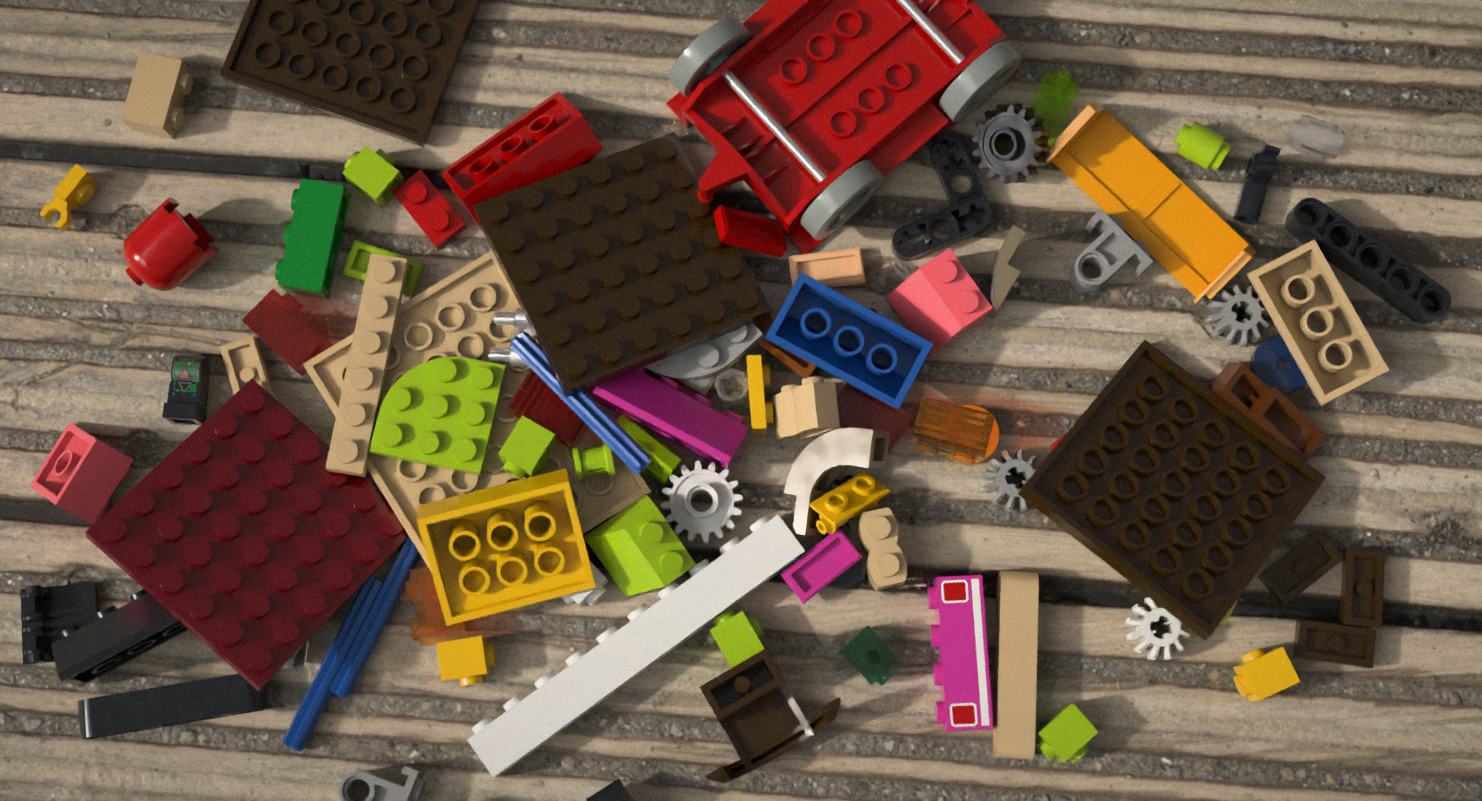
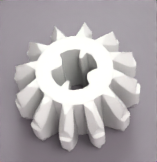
(1161, 643)

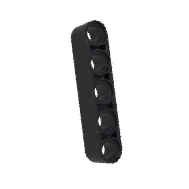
(1385, 261)
(168, 706)

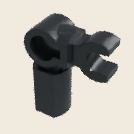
(1253, 192)

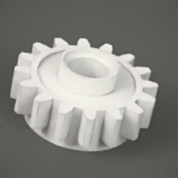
(702, 482)

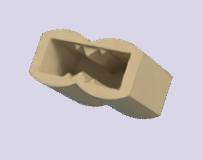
(805, 410)
(879, 539)

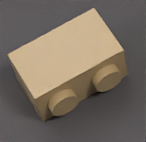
(157, 95)

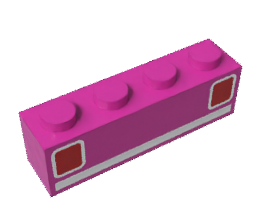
(961, 652)

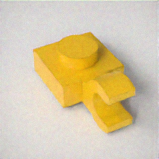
(72, 192)

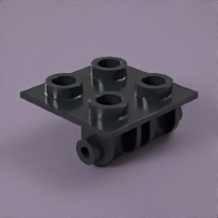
(50, 612)

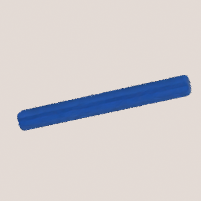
(584, 406)
(375, 619)
(319, 692)

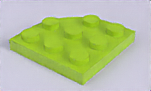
(441, 414)

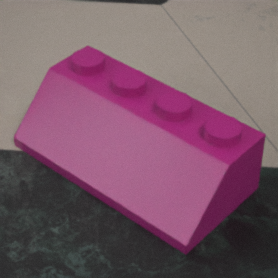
(675, 416)

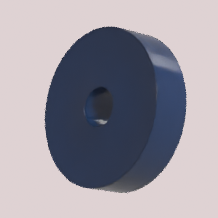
(1264, 366)

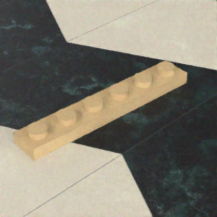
(367, 365)

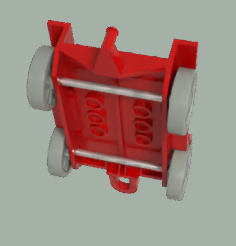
(833, 98)

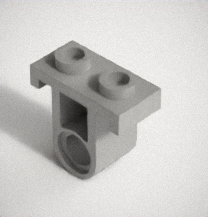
(1108, 254)
(384, 788)

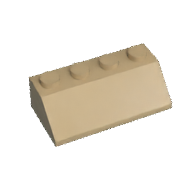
(1318, 322)

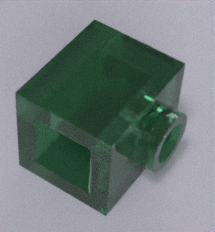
(870, 657)

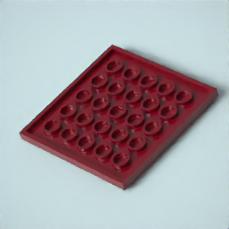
(250, 534)

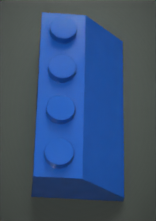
(849, 341)

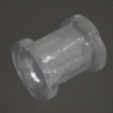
(726, 378)

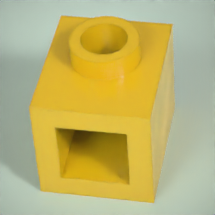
(466, 660)
(1264, 673)

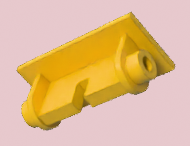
(847, 501)

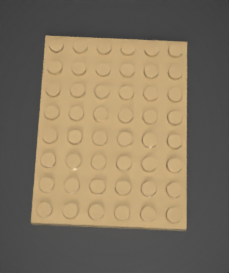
(458, 321)

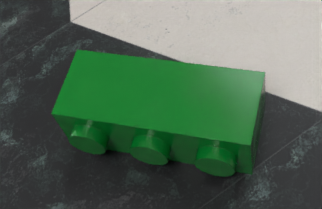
(313, 238)

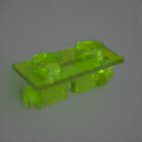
(1054, 101)

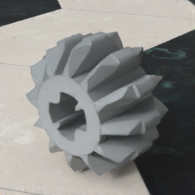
(1225, 317)
(1008, 491)

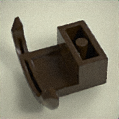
(759, 715)

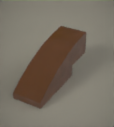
(1268, 409)

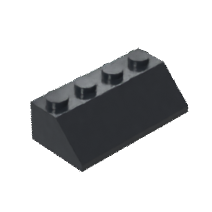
(113, 639)

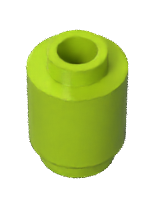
(1201, 145)

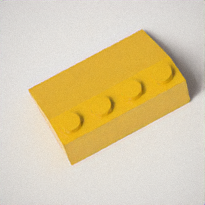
(505, 546)

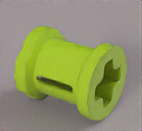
(593, 461)

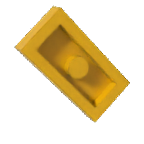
(758, 378)

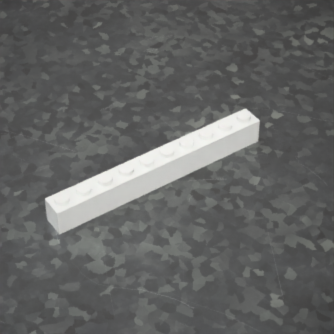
(636, 646)

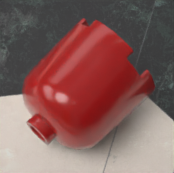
(167, 248)

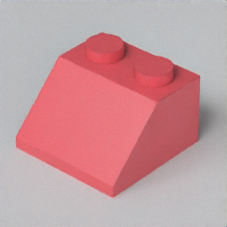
(940, 301)
(81, 473)

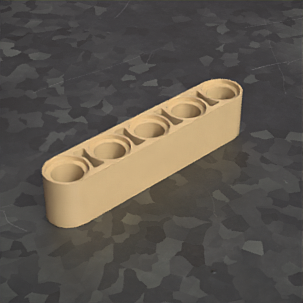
(1015, 665)

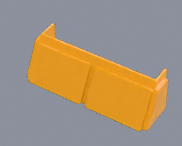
(1150, 201)

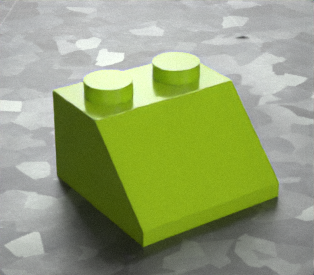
(640, 548)

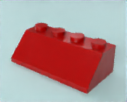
(528, 150)

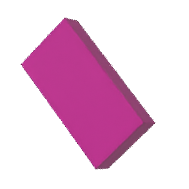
(821, 565)

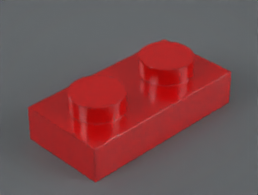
(429, 209)

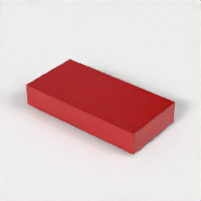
(750, 231)

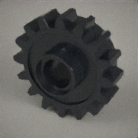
(1028, 138)

